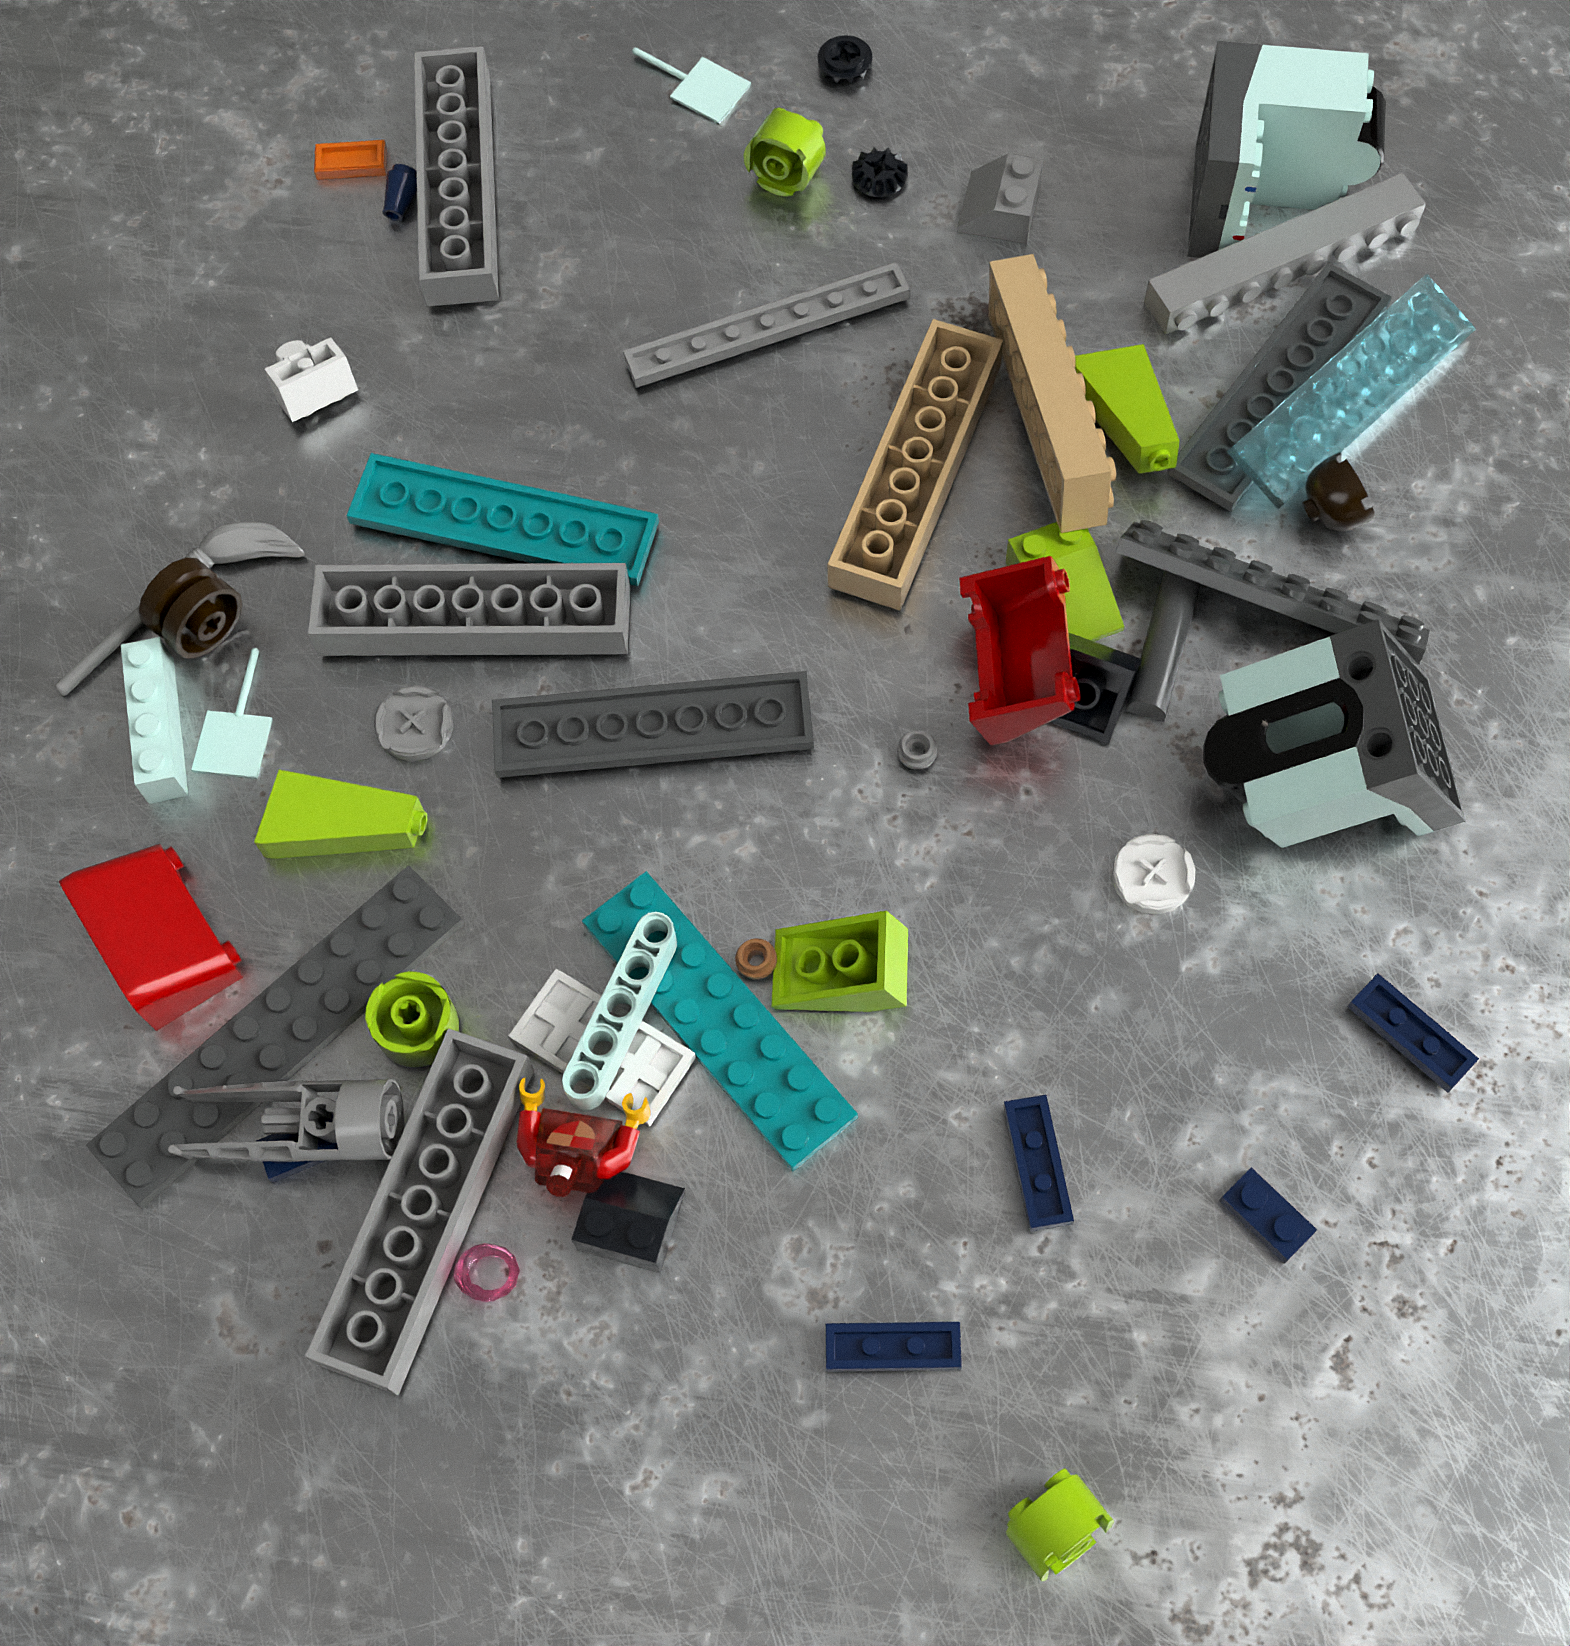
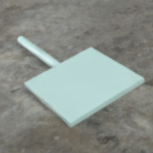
(706, 88)
(233, 741)

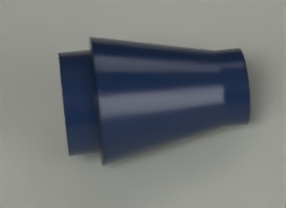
(399, 191)

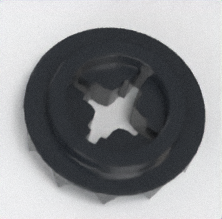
(854, 49)
(888, 181)

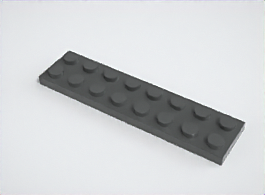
(1310, 335)
(1263, 587)
(651, 724)

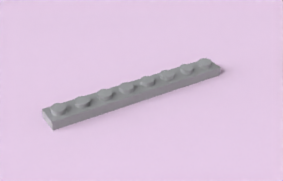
(766, 324)

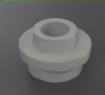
(921, 740)

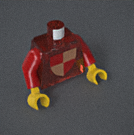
(575, 1148)

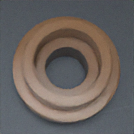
(752, 948)

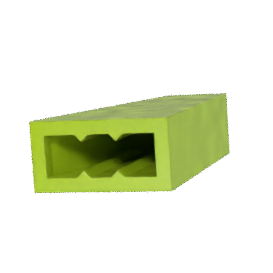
(1130, 406)
(335, 817)

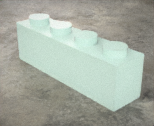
(154, 720)

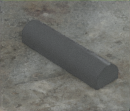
(1163, 647)

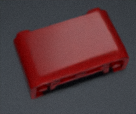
(1020, 648)
(152, 933)

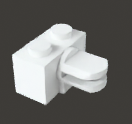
(309, 377)

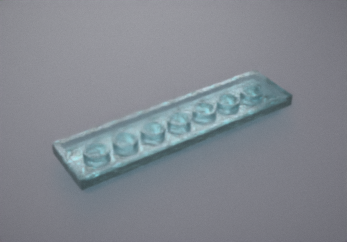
(1351, 390)

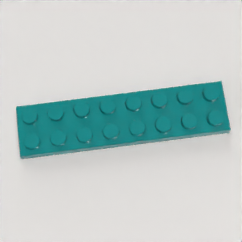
(499, 516)
(728, 1029)

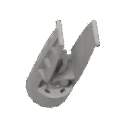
(364, 1122)

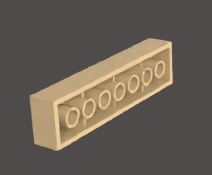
(1050, 394)
(915, 465)

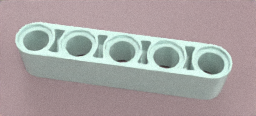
(620, 1030)

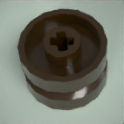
(190, 607)

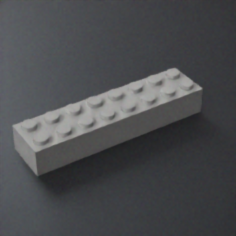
(455, 177)
(470, 609)
(421, 1213)

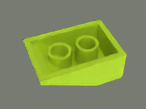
(1090, 603)
(842, 965)

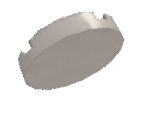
(413, 723)

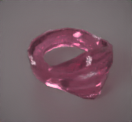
(473, 1256)

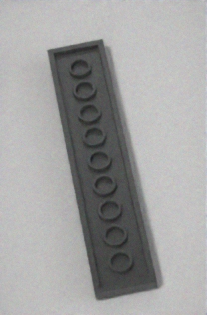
(276, 1033)

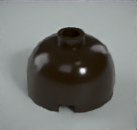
(1336, 496)

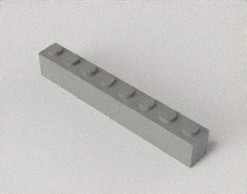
(1284, 253)

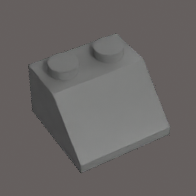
(1002, 198)

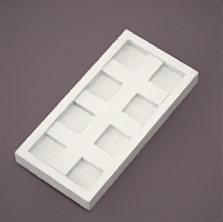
(557, 1022)

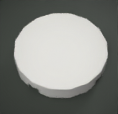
(1153, 874)

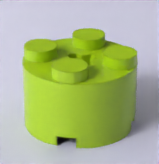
(785, 152)
(402, 1001)
(1057, 1524)

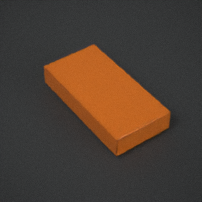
(350, 159)

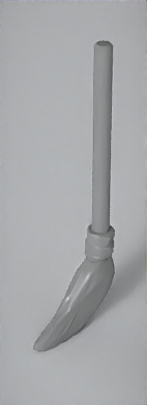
(221, 546)

